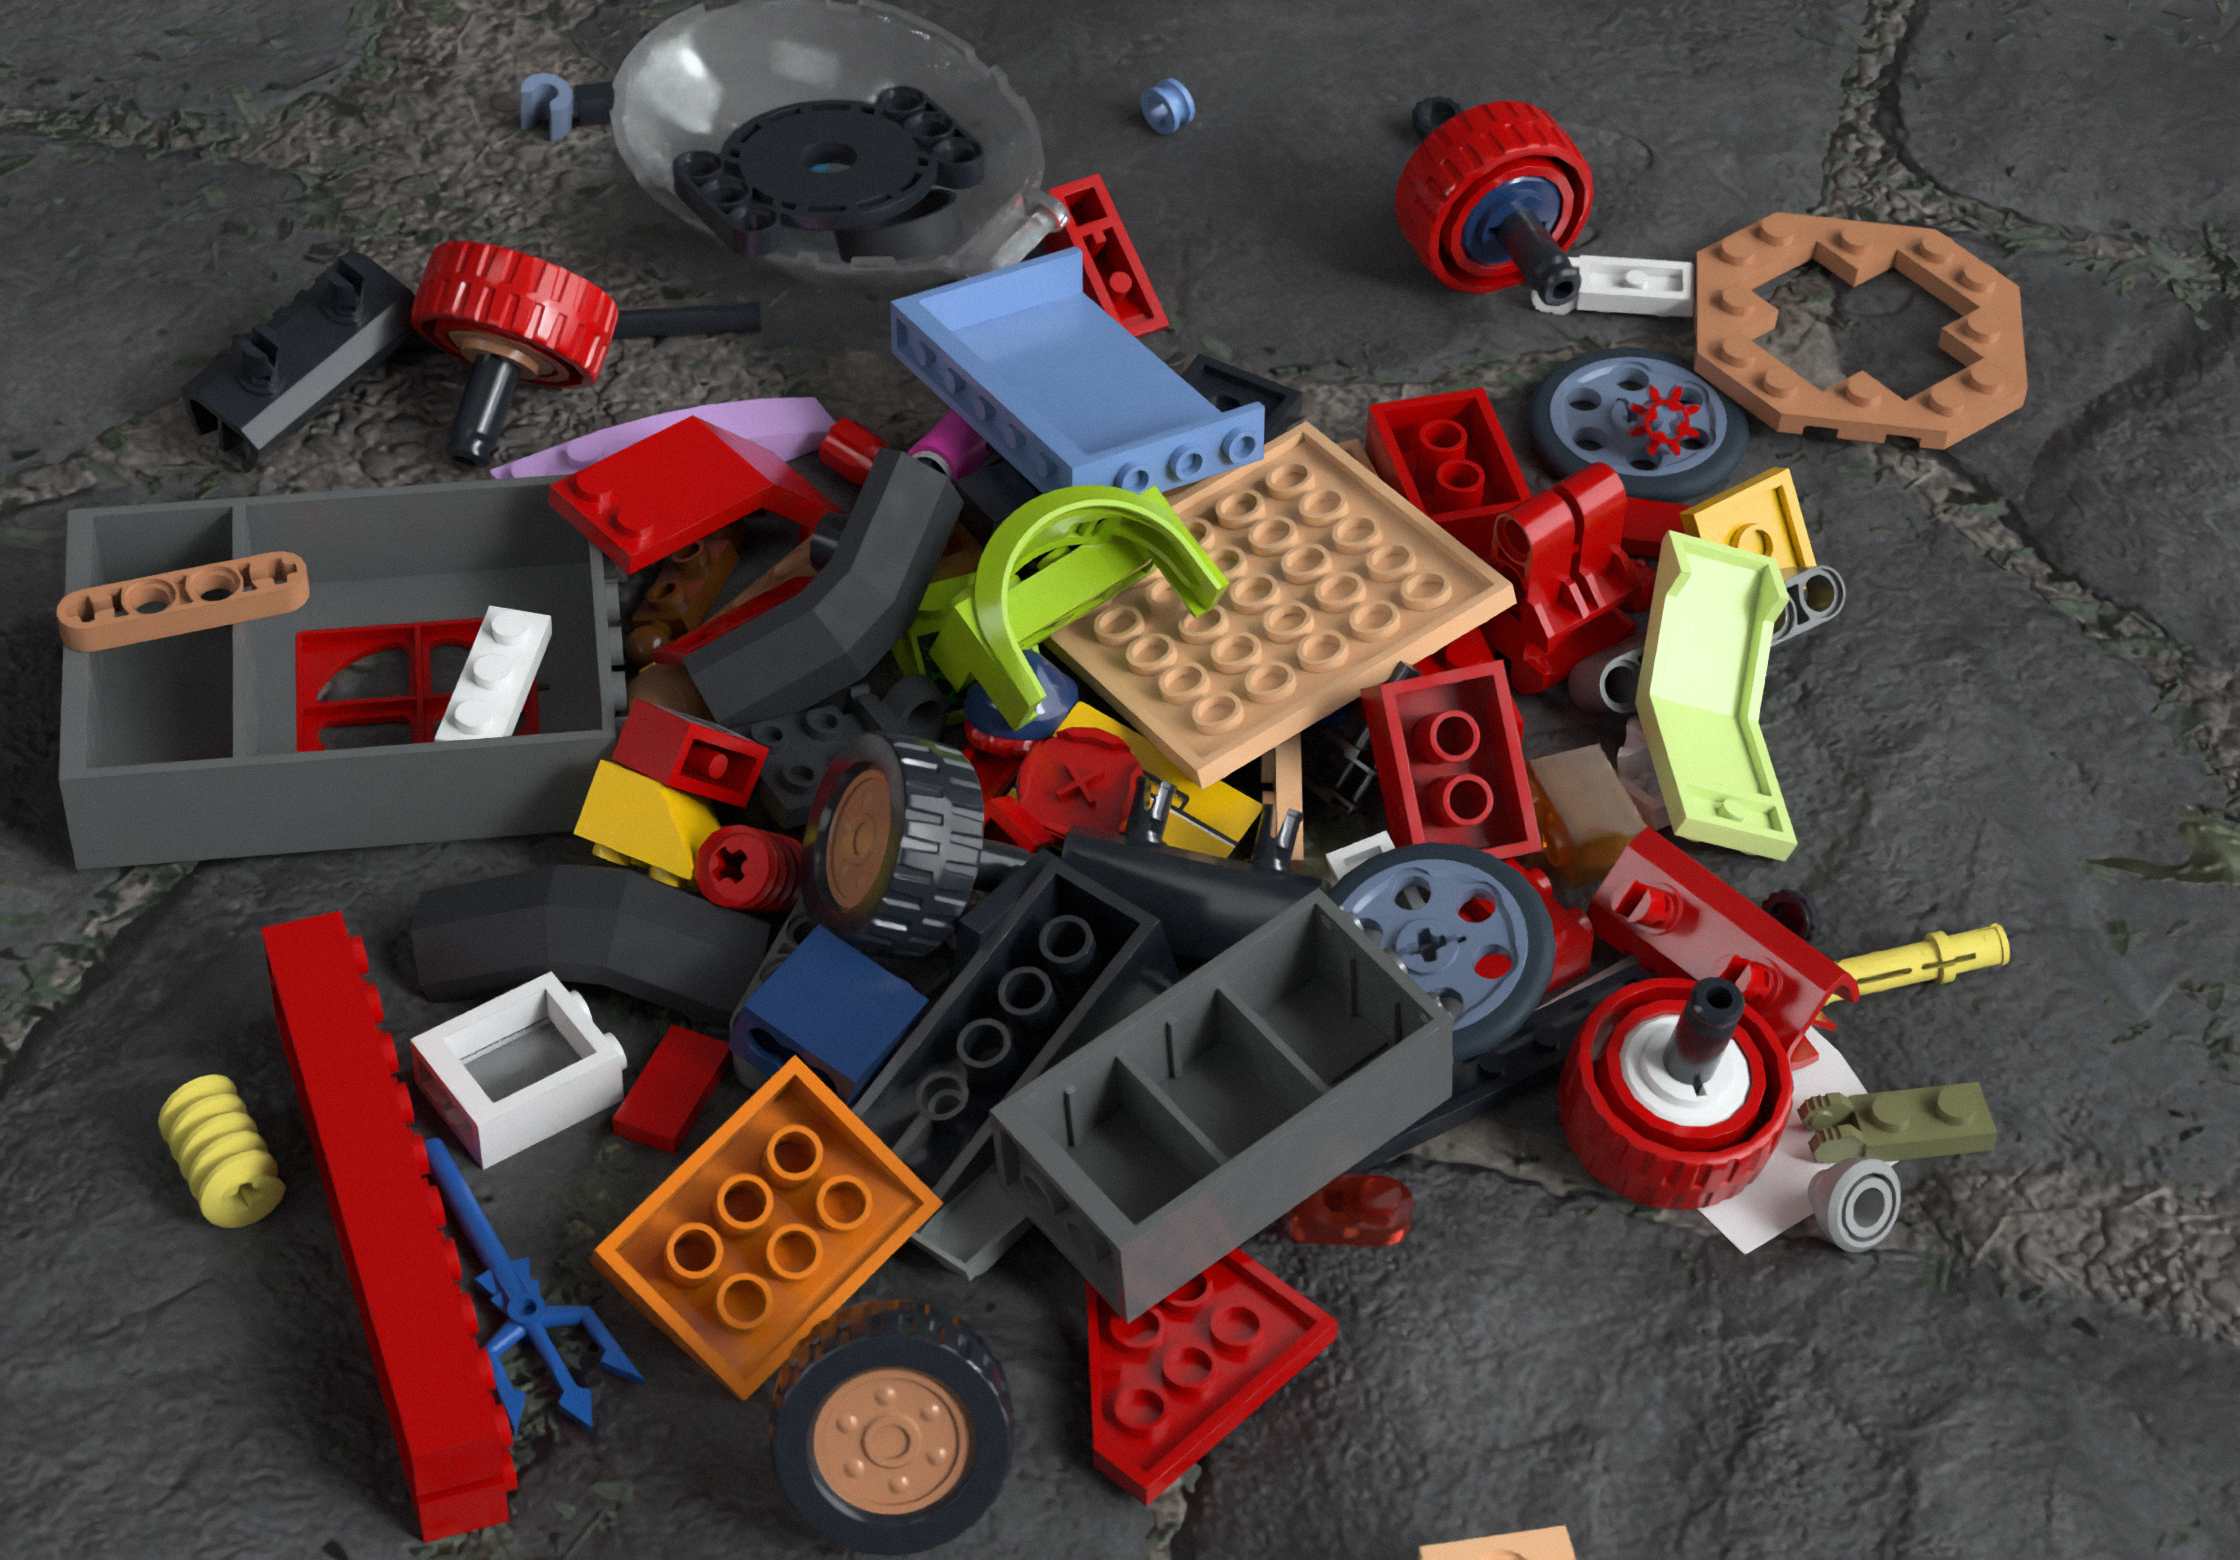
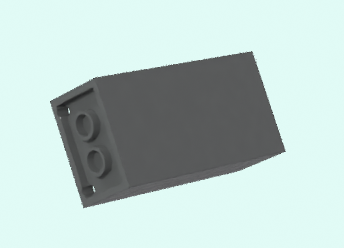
(1223, 1103)

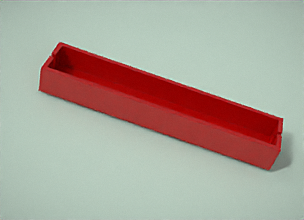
(387, 1225)

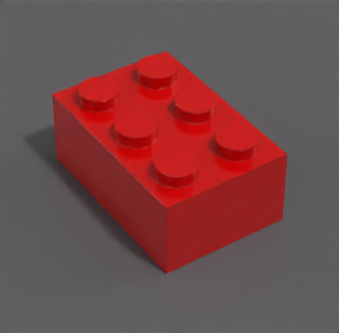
(1448, 461)
(1452, 761)

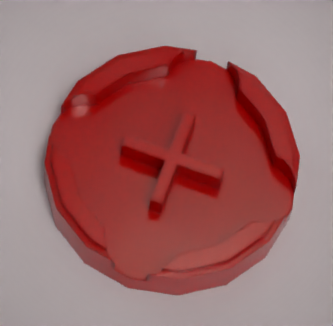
(1078, 780)

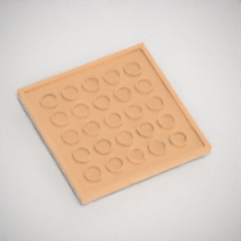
(1322, 600)

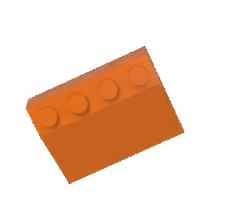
(765, 1229)

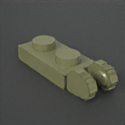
(1899, 1123)

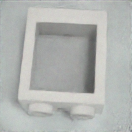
(518, 1069)

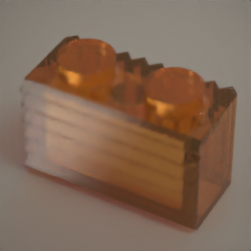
(1582, 812)

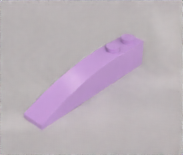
(780, 424)

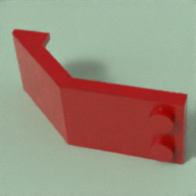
(679, 491)

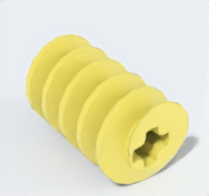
(220, 1152)

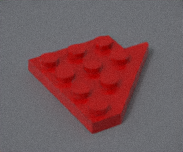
(1192, 1368)

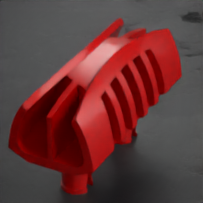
(1699, 927)

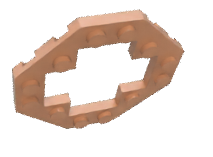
(1859, 407)

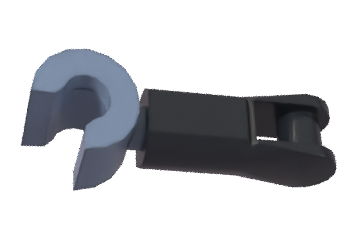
(552, 99)

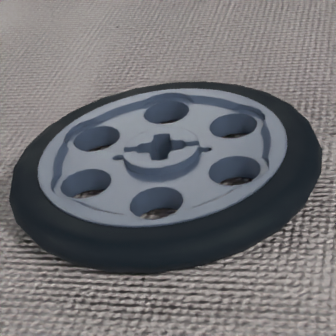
(1594, 378)
(1516, 930)

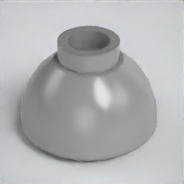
(1855, 1202)

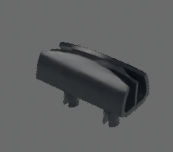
(302, 358)
(1198, 897)

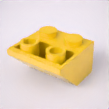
(646, 823)

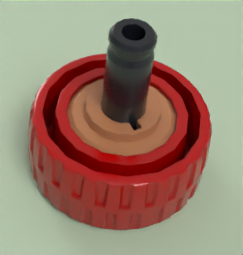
(512, 323)

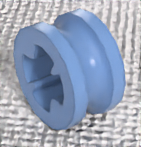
(1167, 106)

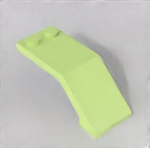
(1705, 694)

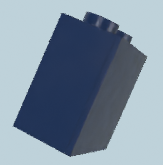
(832, 1013)

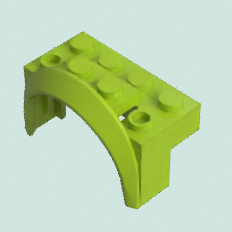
(1006, 615)

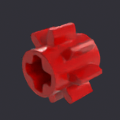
(1647, 413)

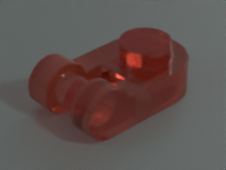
(1374, 1214)

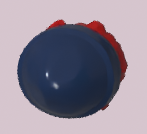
(990, 731)

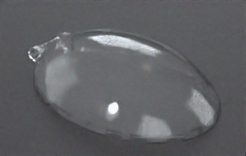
(723, 66)

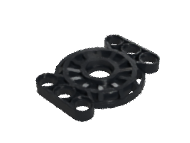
(892, 152)

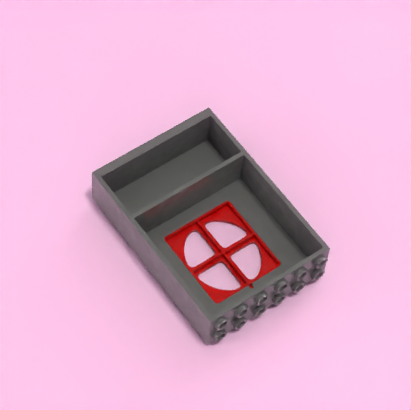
(215, 731)

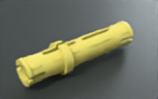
(1934, 958)

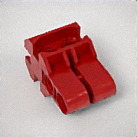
(1565, 577)

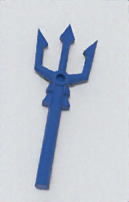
(519, 1303)

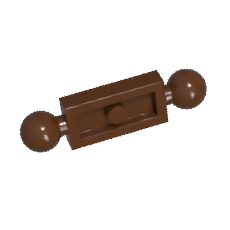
(683, 592)

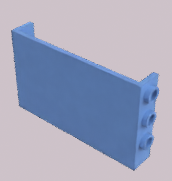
(1065, 383)

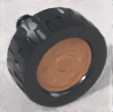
(898, 845)
(891, 1427)

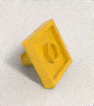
(1755, 517)

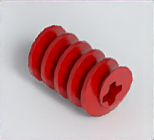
(750, 870)

